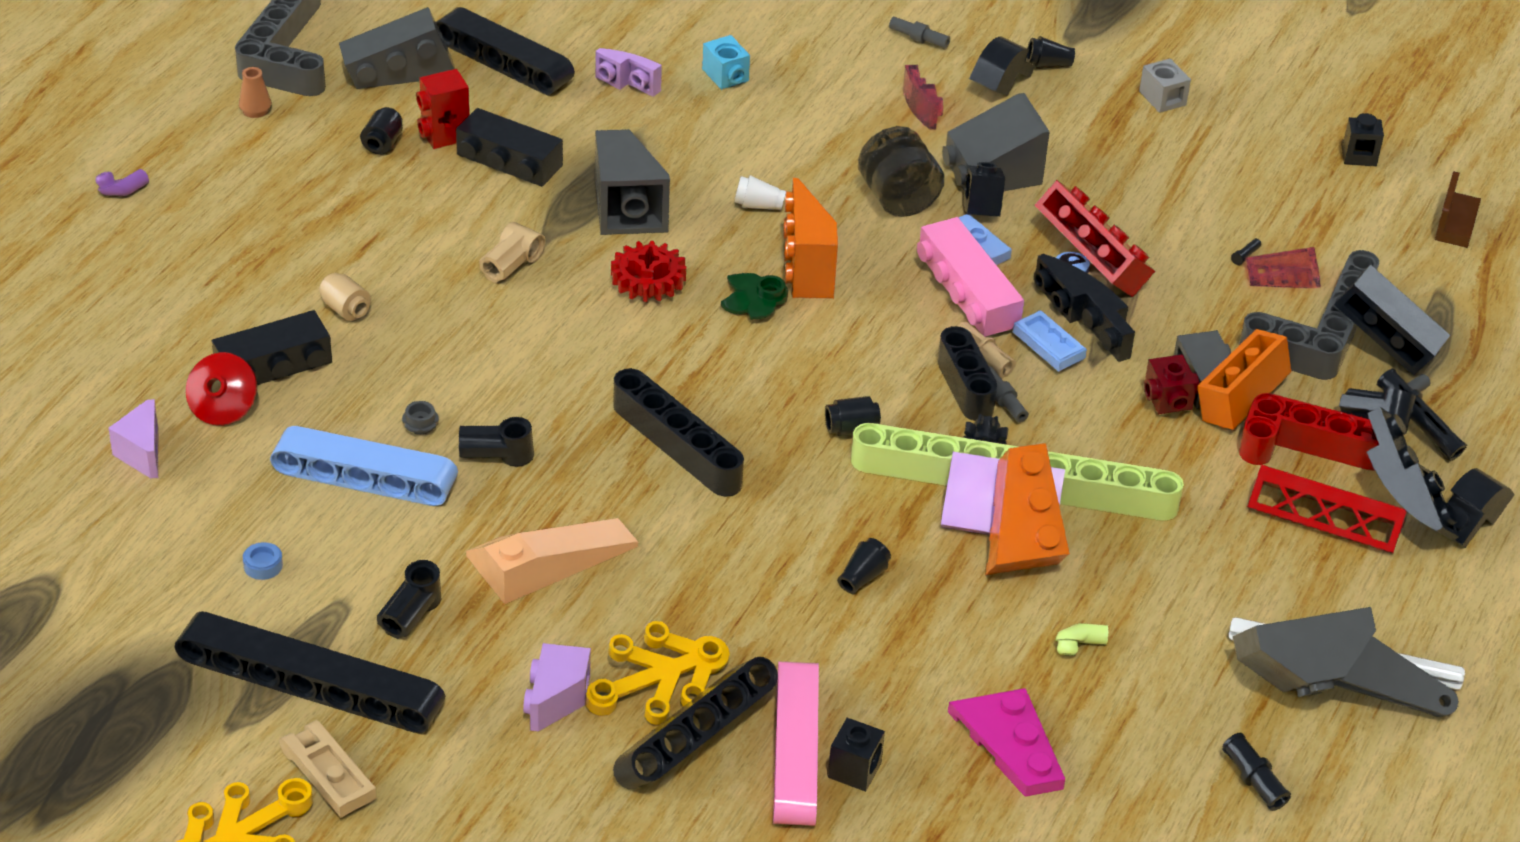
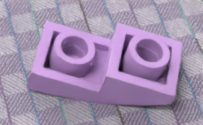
(624, 68)

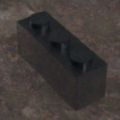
(509, 147)
(1392, 320)
(280, 346)

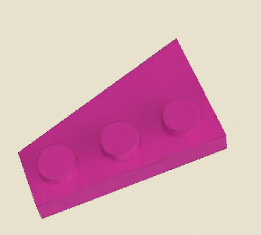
(1014, 736)

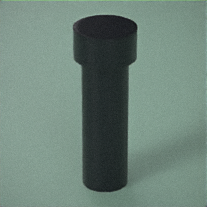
(1240, 256)

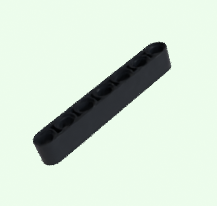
(310, 672)

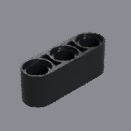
(967, 372)

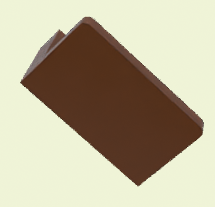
(1457, 216)

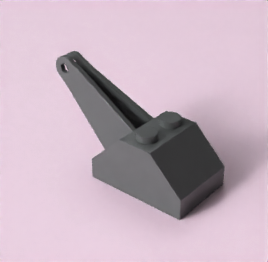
(1339, 652)

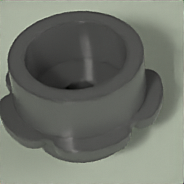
(420, 417)

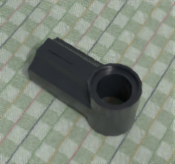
(1361, 402)
(508, 441)
(412, 599)

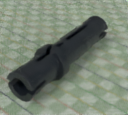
(1426, 418)

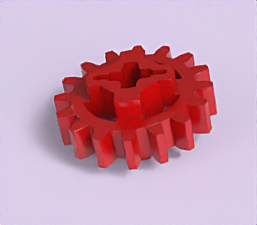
(648, 271)

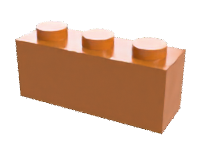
(1249, 370)

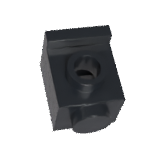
(1362, 134)

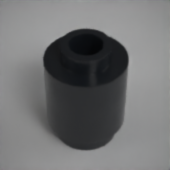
(381, 130)
(848, 413)

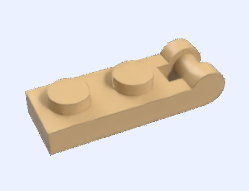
(328, 768)

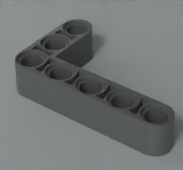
(268, 43)
(1321, 349)

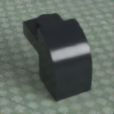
(1000, 65)
(1477, 499)

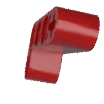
(1305, 429)

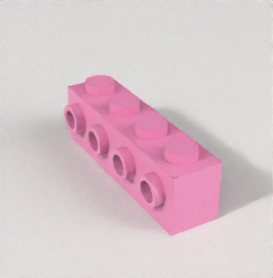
(970, 276)

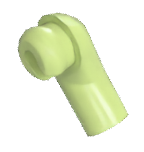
(1080, 633)

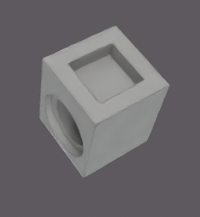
(1164, 85)

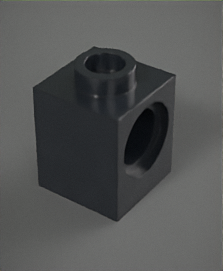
(984, 189)
(856, 754)

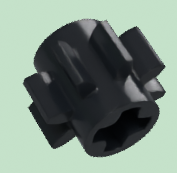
(986, 429)

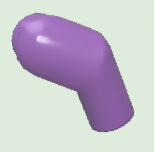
(110, 187)

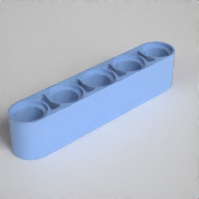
(364, 465)

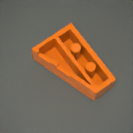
(1027, 513)

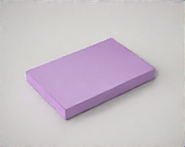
(972, 491)

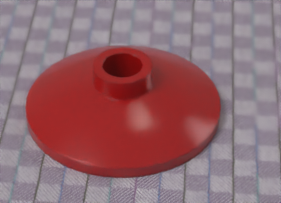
(236, 391)

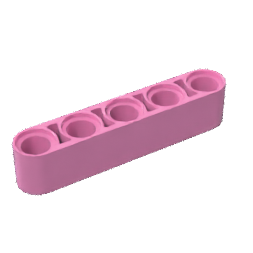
(796, 744)

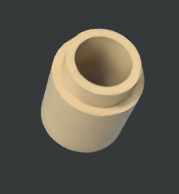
(345, 296)

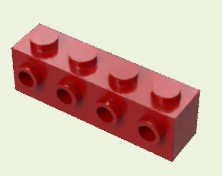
(1094, 238)

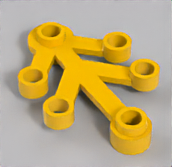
(660, 669)
(293, 800)

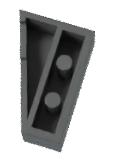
(397, 52)

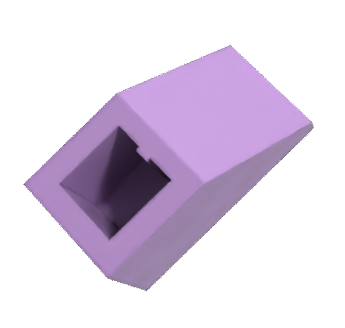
(559, 684)

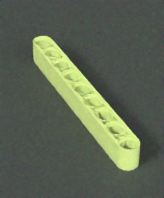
(1086, 482)

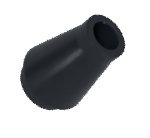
(1049, 53)
(865, 564)

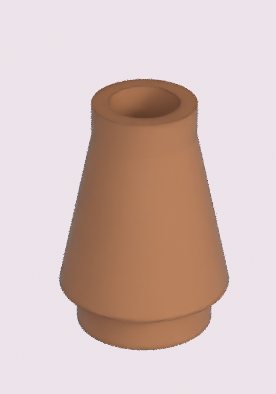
(254, 95)

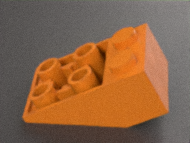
(809, 245)

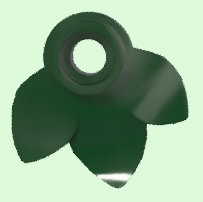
(755, 295)

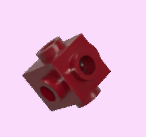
(1170, 384)

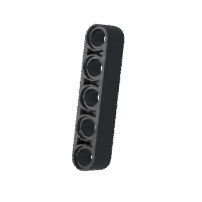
(505, 51)
(678, 432)
(683, 732)

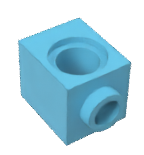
(726, 62)

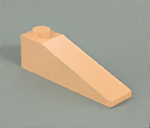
(538, 558)

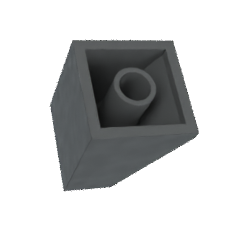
(1004, 135)
(629, 185)

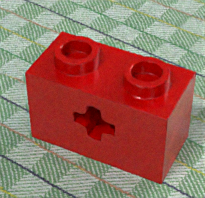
(443, 107)

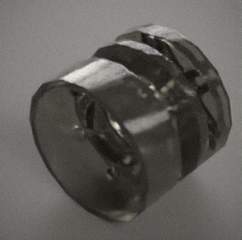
(901, 171)

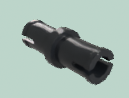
(1256, 771)

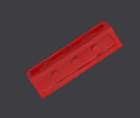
(1332, 496)

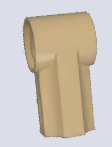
(515, 247)

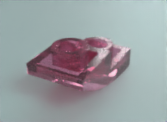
(922, 97)

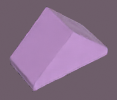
(136, 439)

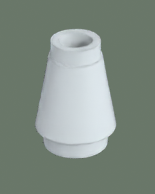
(758, 194)

